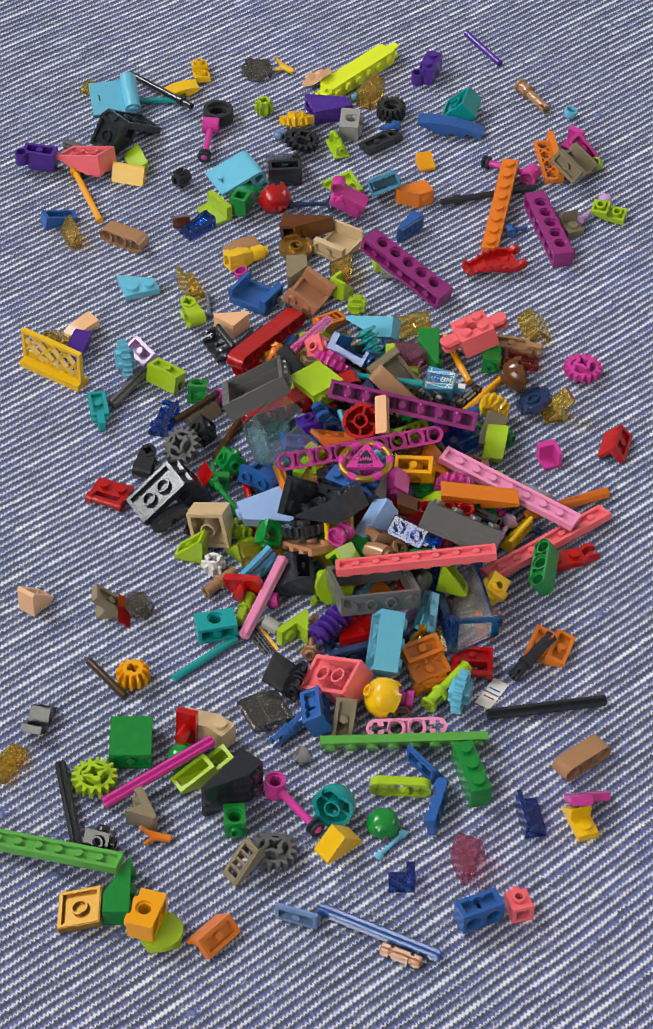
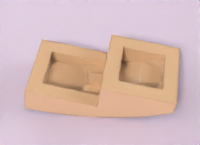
(84, 322)

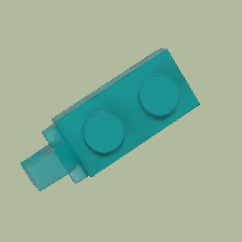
(98, 409)

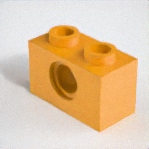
(419, 467)
(146, 914)

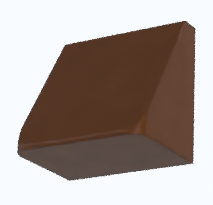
(180, 220)
(406, 504)

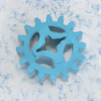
(124, 358)
(460, 691)

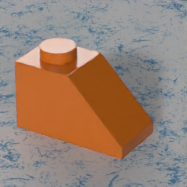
(415, 194)

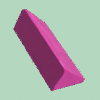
(580, 139)

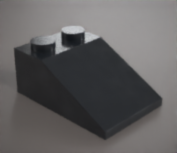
(234, 783)

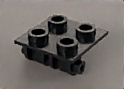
(285, 675)

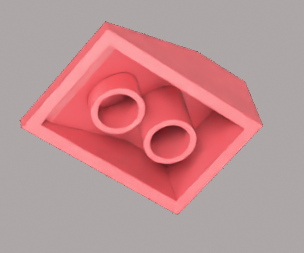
(89, 159)
(337, 677)

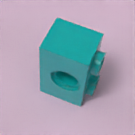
(215, 625)

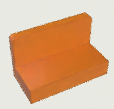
(214, 934)

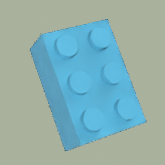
(386, 642)

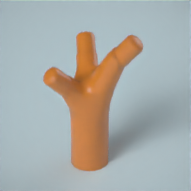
(155, 836)

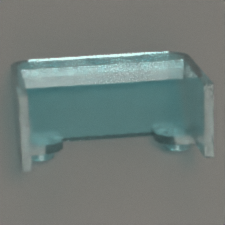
(264, 430)

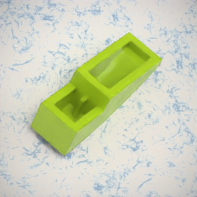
(201, 770)

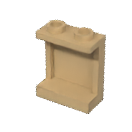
(338, 243)

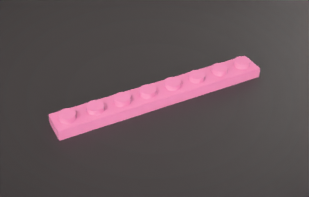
(528, 497)

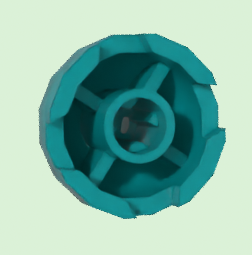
(334, 805)

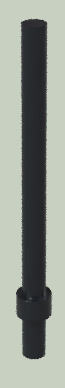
(180, 100)
(458, 199)

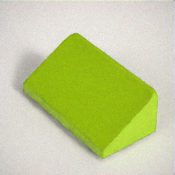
(136, 157)
(495, 442)

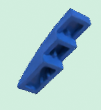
(448, 124)

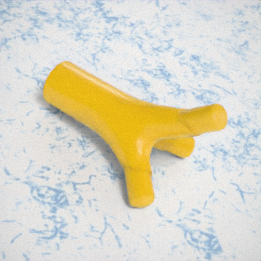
(283, 67)

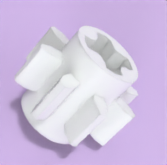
(213, 564)

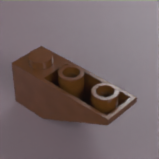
(306, 225)

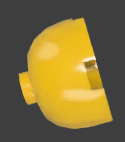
(382, 696)

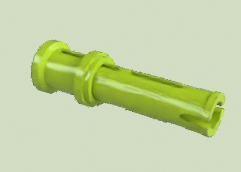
(440, 692)

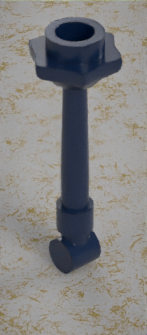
(298, 204)

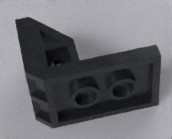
(119, 129)
(165, 485)
(300, 492)

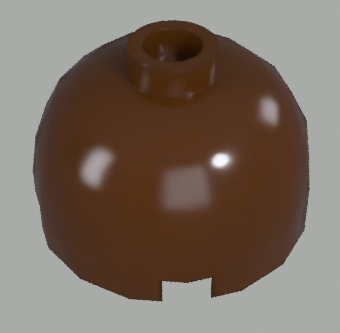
(515, 375)

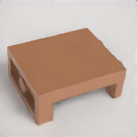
(309, 292)

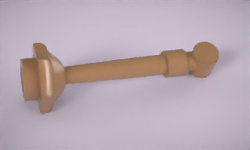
(310, 651)

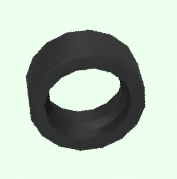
(219, 106)

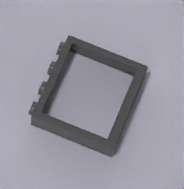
(238, 405)
(373, 602)

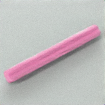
(263, 597)

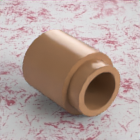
(375, 548)

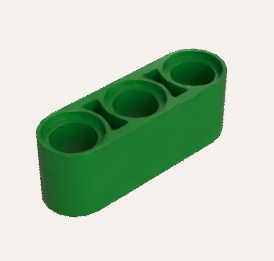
(544, 567)

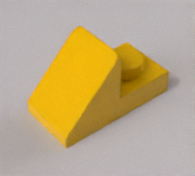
(581, 822)

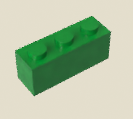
(471, 773)

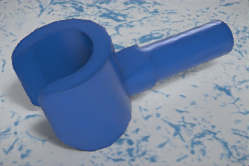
(512, 230)

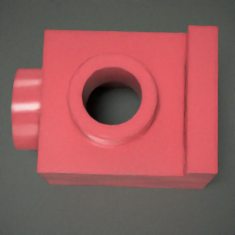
(518, 905)

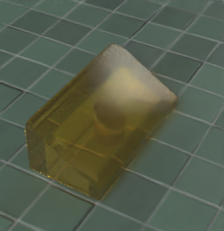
(71, 233)
(411, 322)

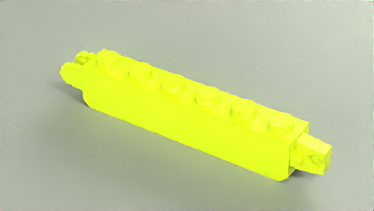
(358, 70)

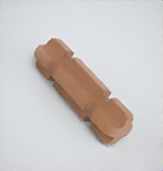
(401, 955)

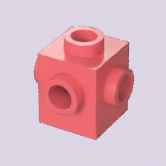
(316, 342)

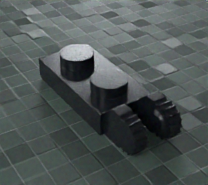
(380, 141)

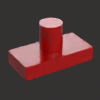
(241, 584)
(186, 725)

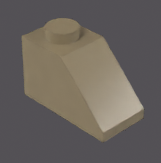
(295, 267)

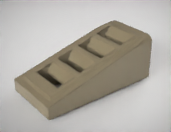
(252, 861)

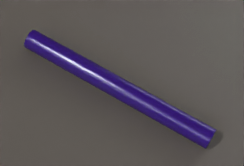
(483, 48)

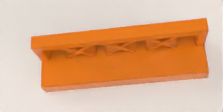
(550, 151)

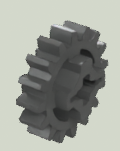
(181, 445)
(275, 848)

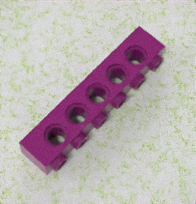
(549, 229)
(406, 268)

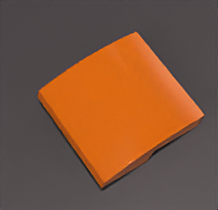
(558, 652)
(425, 658)

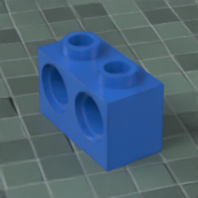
(316, 711)
(479, 910)

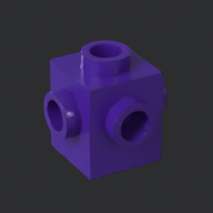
(308, 422)

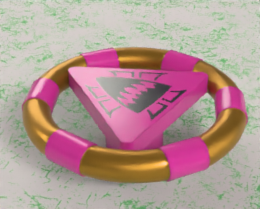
(365, 461)

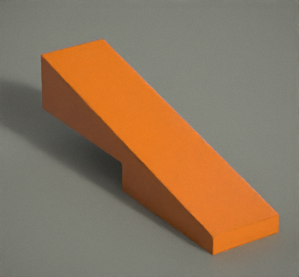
(479, 494)

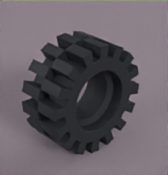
(391, 109)

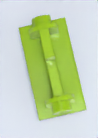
(336, 145)

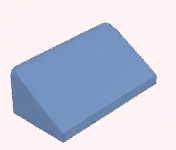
(297, 916)

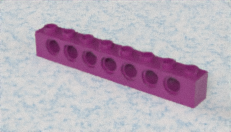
(405, 405)

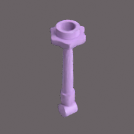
(585, 215)
(508, 521)

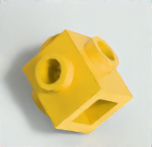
(496, 587)

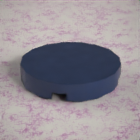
(533, 400)

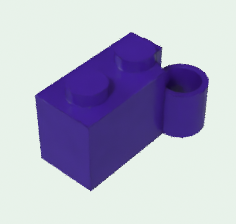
(429, 69)
(37, 157)

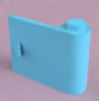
(116, 95)
(235, 173)

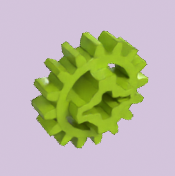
(94, 777)

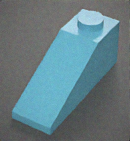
(386, 326)

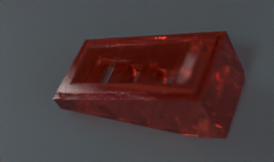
(527, 359)

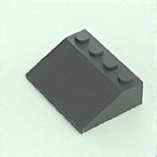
(457, 526)

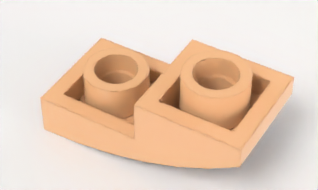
(313, 78)

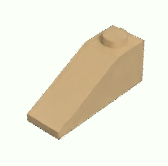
(217, 727)

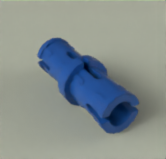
(287, 731)

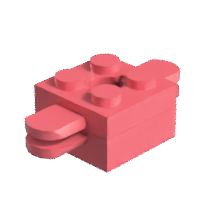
(474, 333)

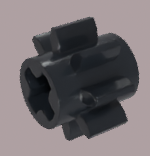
(181, 177)

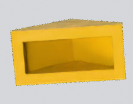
(336, 843)

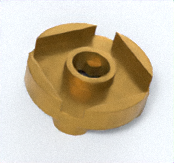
(302, 245)

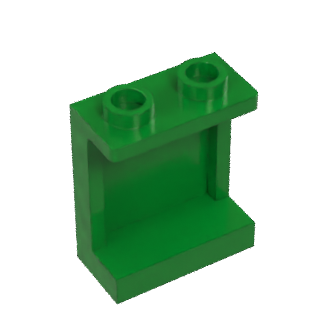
(131, 742)

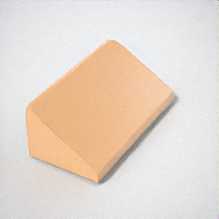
(382, 423)

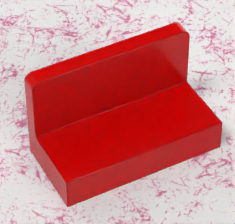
(616, 442)

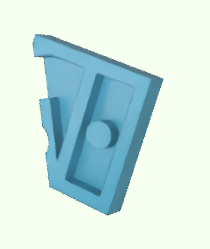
(137, 287)
(428, 612)

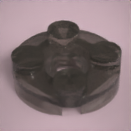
(262, 66)

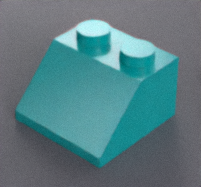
(463, 105)

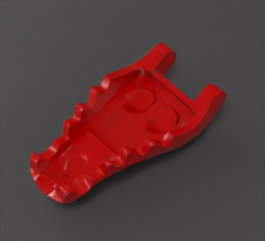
(496, 260)

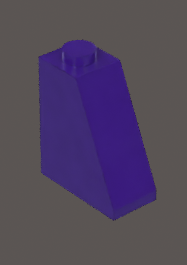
(325, 107)

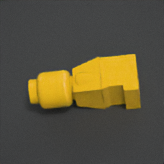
(243, 256)

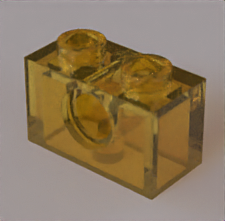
(370, 92)

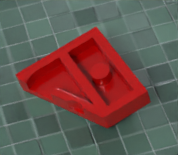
(356, 631)

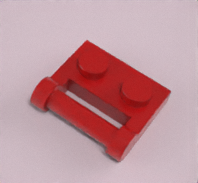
(109, 493)
(476, 657)

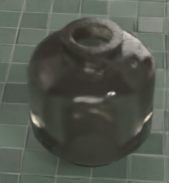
(139, 606)

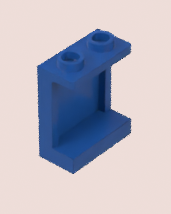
(255, 295)
(340, 344)
(259, 476)

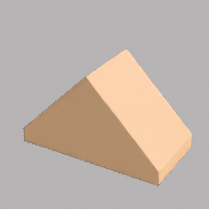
(232, 322)
(33, 600)

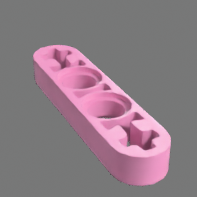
(406, 724)

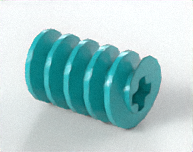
(369, 340)

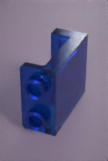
(409, 532)

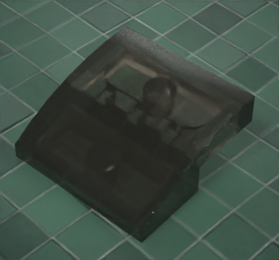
(264, 710)

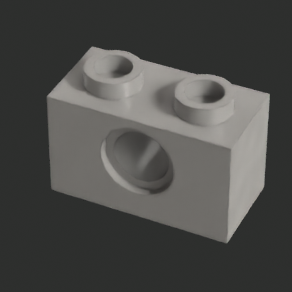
(350, 124)

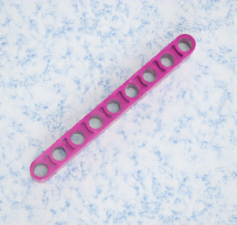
(331, 450)

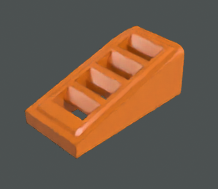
(337, 322)

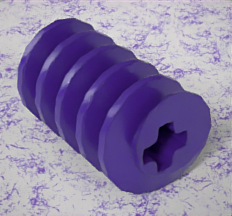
(327, 624)

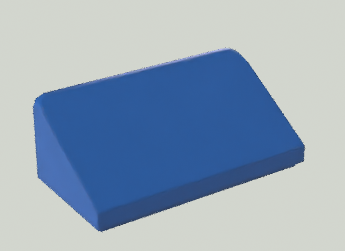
(422, 764)

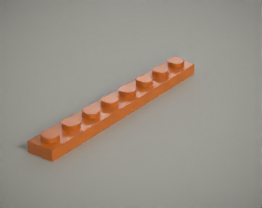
(500, 204)

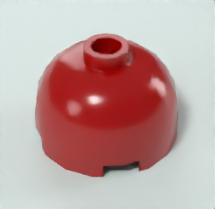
(275, 198)
(359, 421)

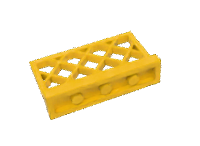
(47, 365)

